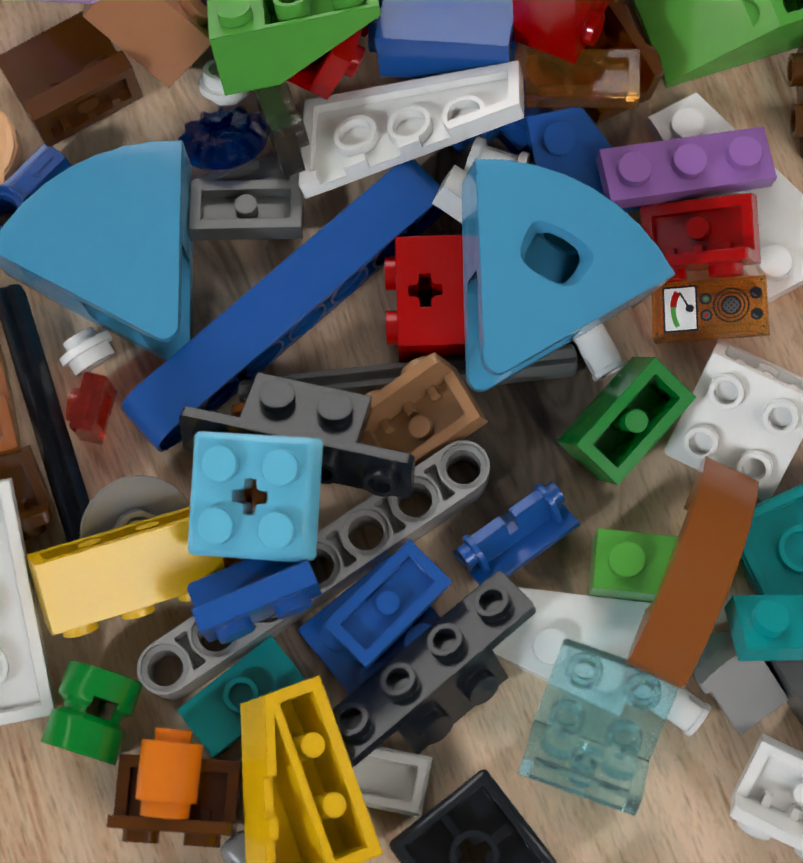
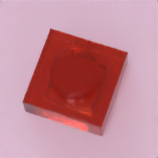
(91, 407)

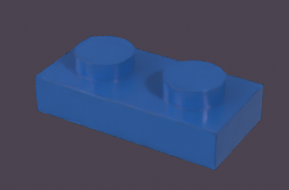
(387, 604)

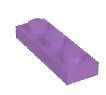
(686, 167)

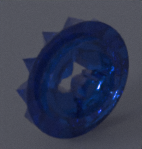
(224, 138)

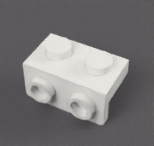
(770, 794)

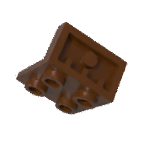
(69, 78)

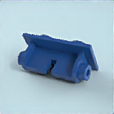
(518, 535)

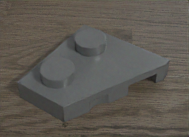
(246, 203)

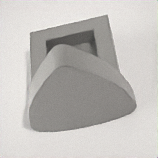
(740, 688)

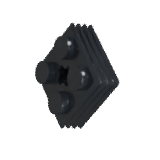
(475, 813)

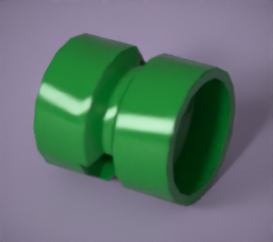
(83, 733)

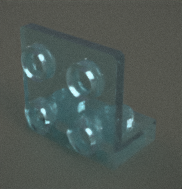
(597, 727)

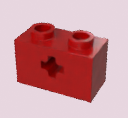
(426, 266)

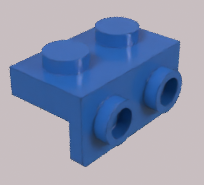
(250, 592)

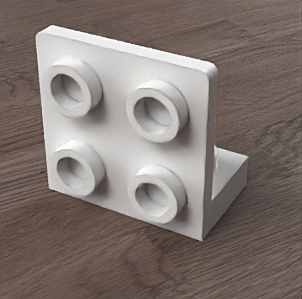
(742, 417)

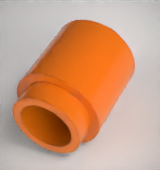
(168, 774)

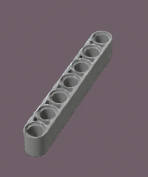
(349, 566)

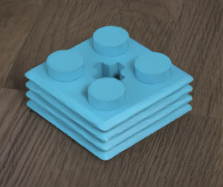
(277, 530)

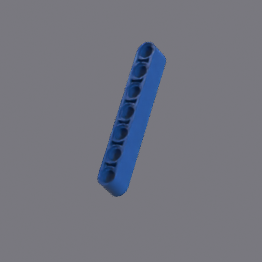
(284, 303)

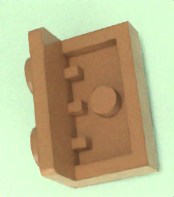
(423, 410)

